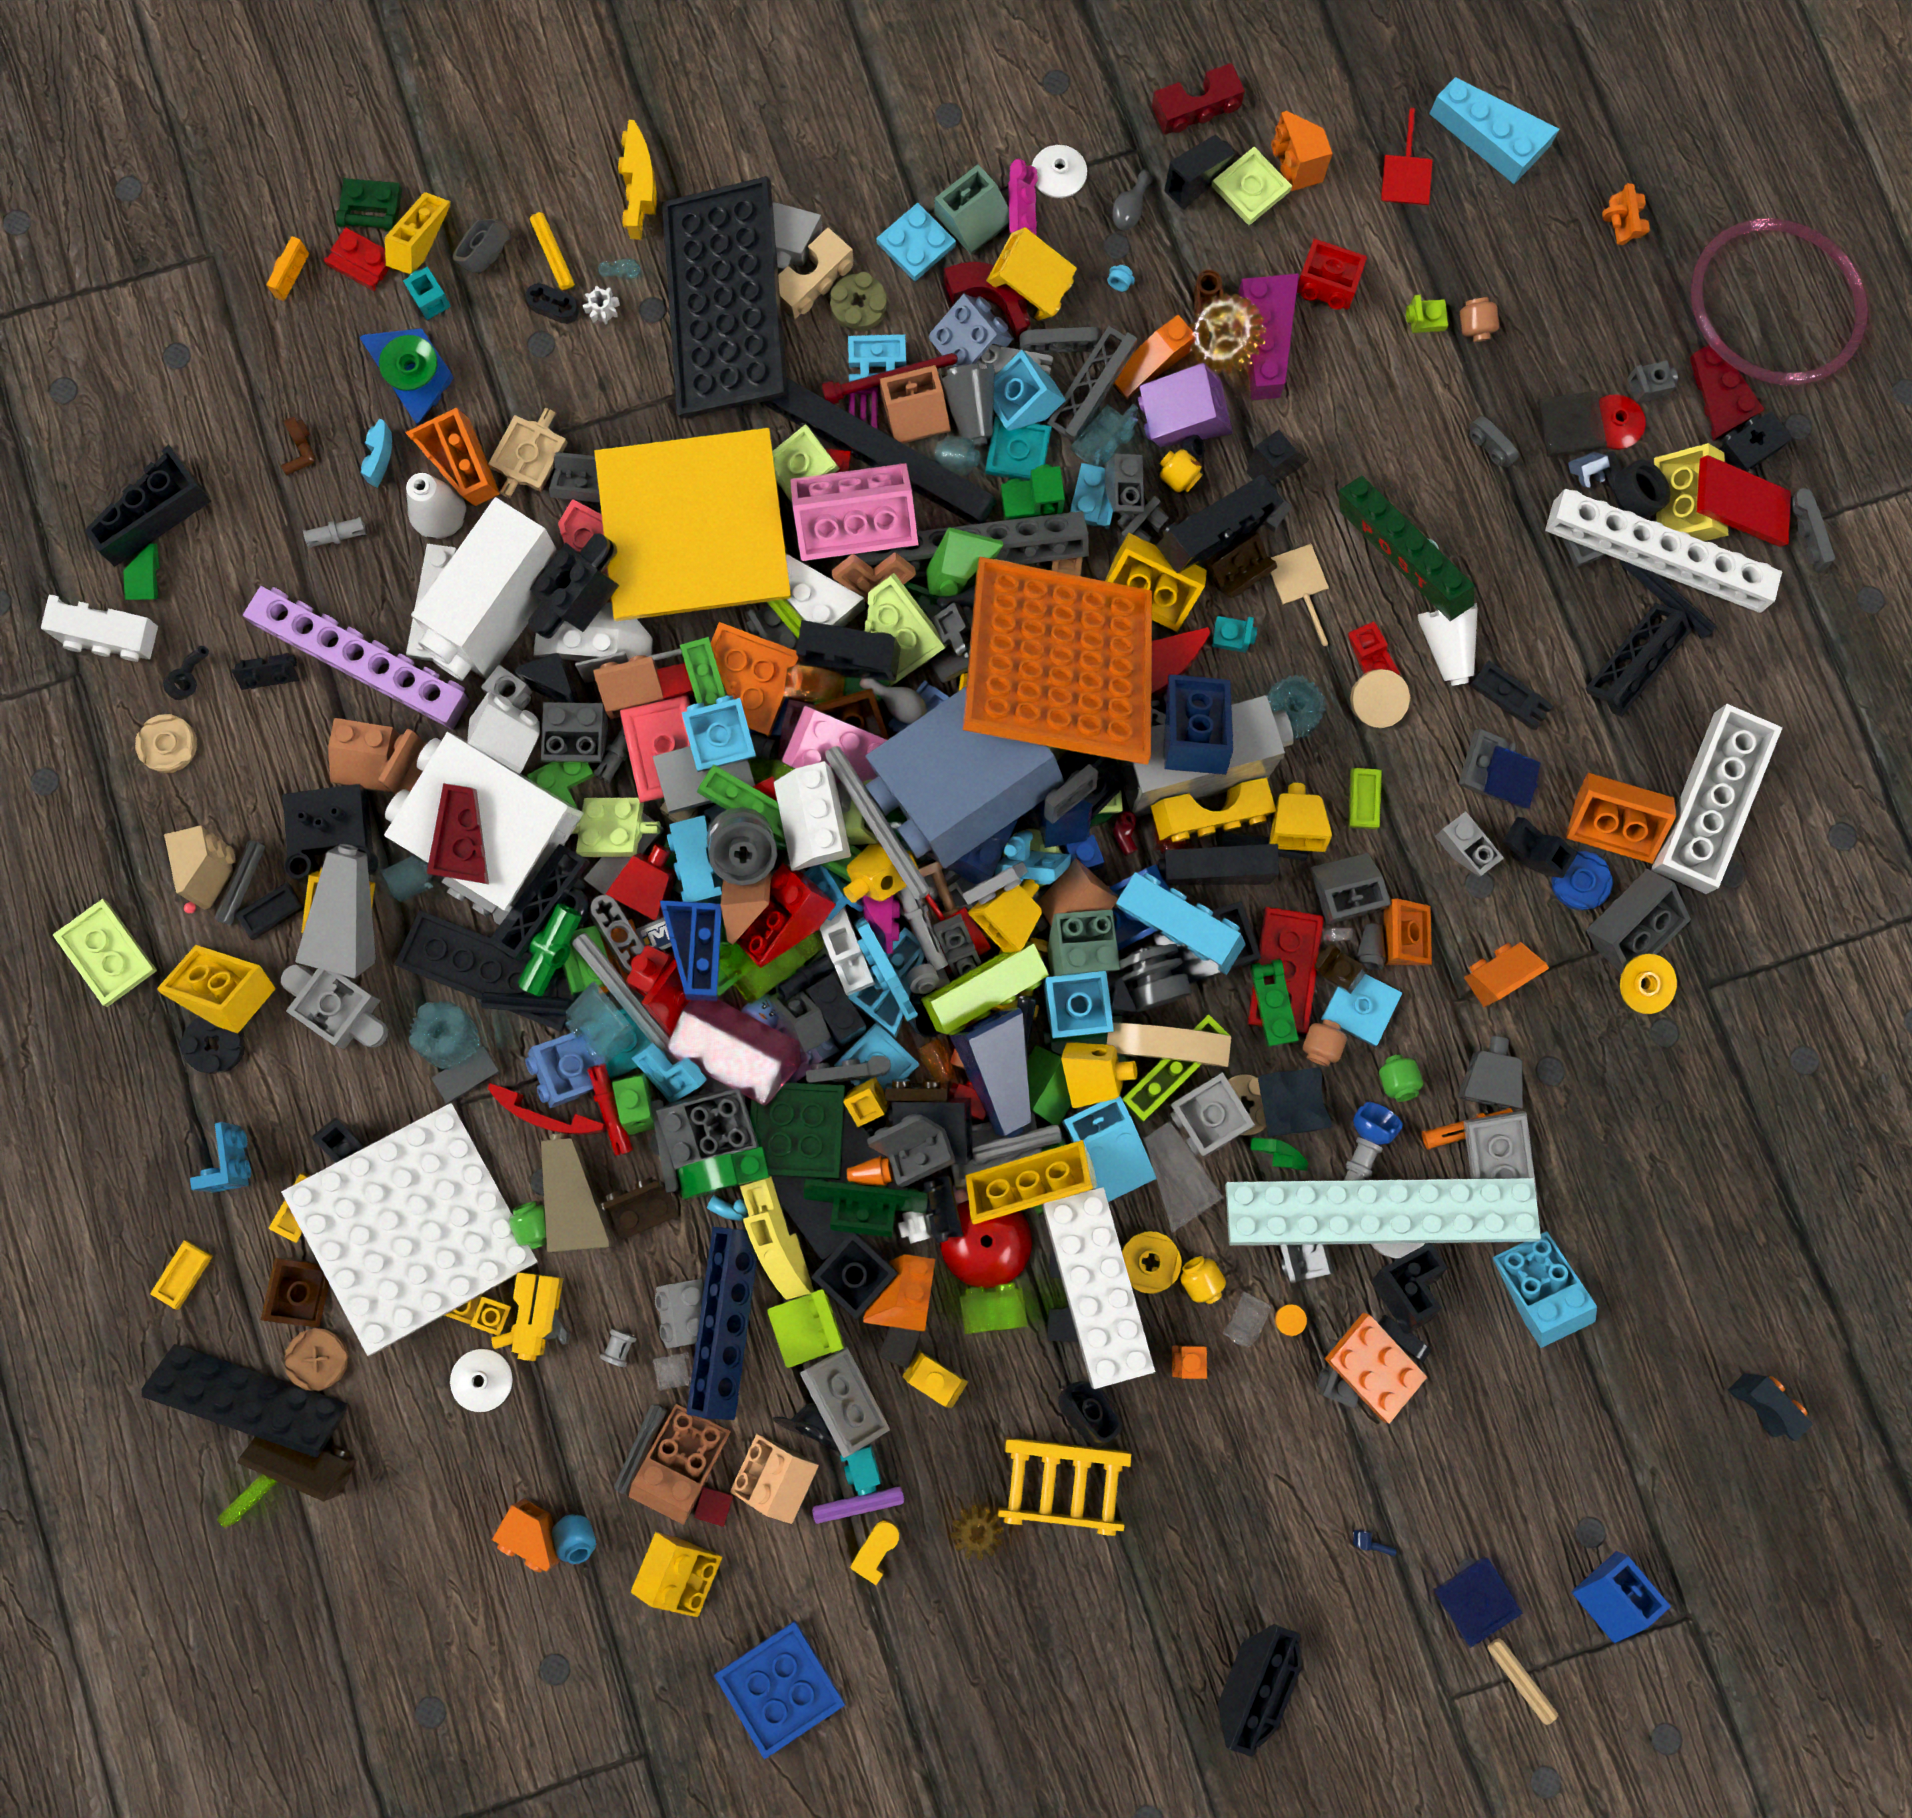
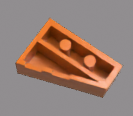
(457, 454)

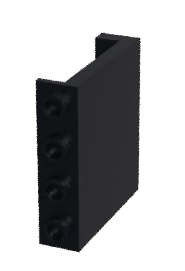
(815, 1216)

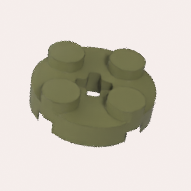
(861, 286)

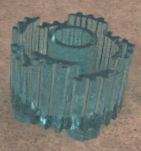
(1304, 698)
(443, 1034)

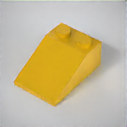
(218, 987)

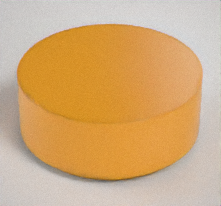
(1290, 1320)

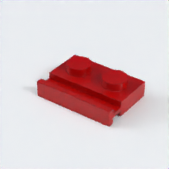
(358, 259)

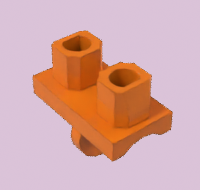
(1624, 214)

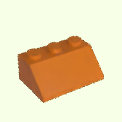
(1621, 818)

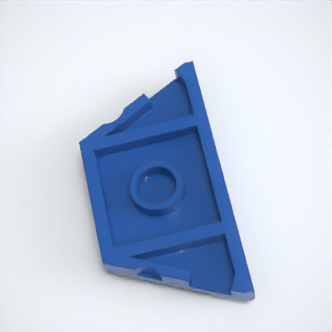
(417, 401)

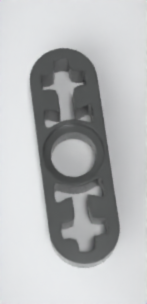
(1060, 340)

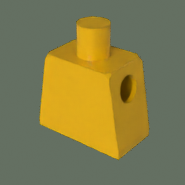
(1300, 821)
(873, 875)
(1009, 916)
(1094, 1073)
(935, 1380)

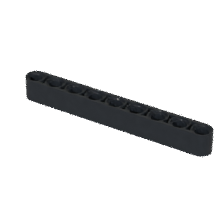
(881, 450)

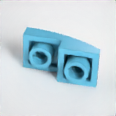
(380, 444)

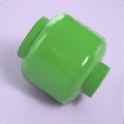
(1401, 1078)
(529, 1225)

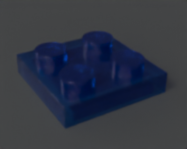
(1477, 1601)

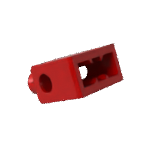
(645, 882)
(647, 969)

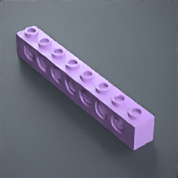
(264, 614)

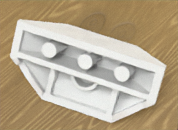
(599, 639)

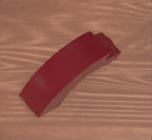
(971, 279)

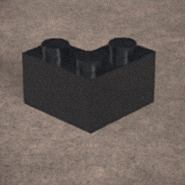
(1405, 1287)

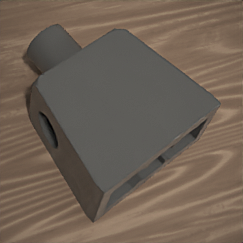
(1494, 1077)

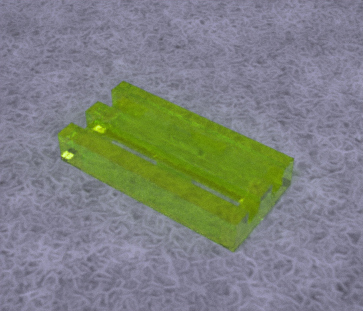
(246, 1500)

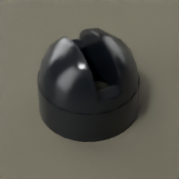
(1194, 446)

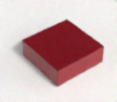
(713, 1506)

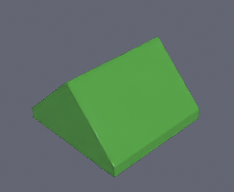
(1047, 1086)

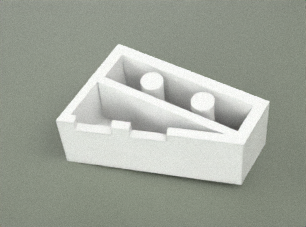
(99, 630)

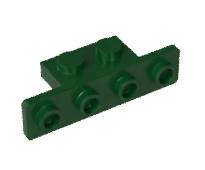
(864, 1207)

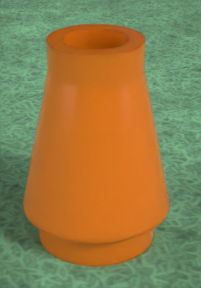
(872, 1172)

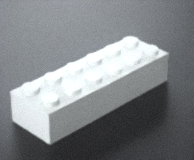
(1717, 799)
(1098, 1288)

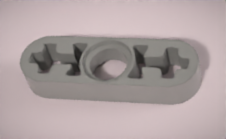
(601, 920)

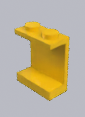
(1033, 272)

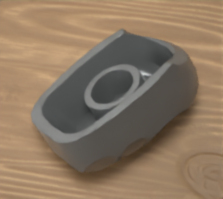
(482, 245)

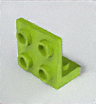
(805, 1328)

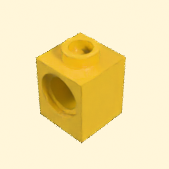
(866, 1102)

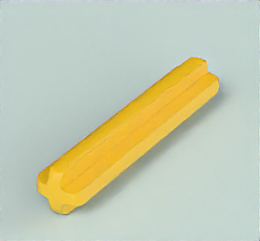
(552, 251)

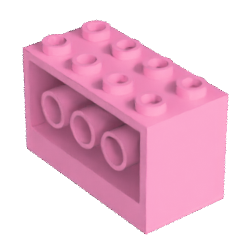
(854, 512)

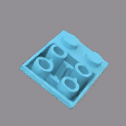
(1113, 1147)
(1545, 1290)

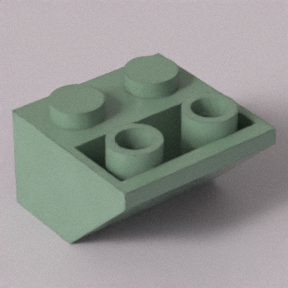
(973, 209)
(1082, 943)

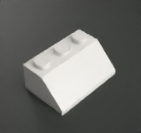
(811, 816)

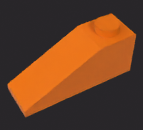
(1155, 356)

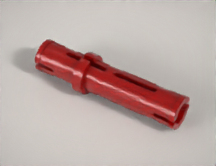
(606, 1099)

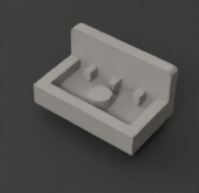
(679, 1312)

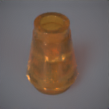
(936, 1060)

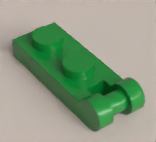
(1274, 1004)

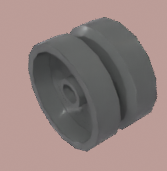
(741, 846)

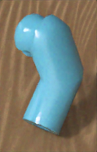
(726, 1210)

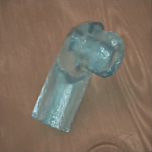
(619, 268)

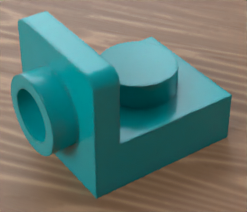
(1234, 634)

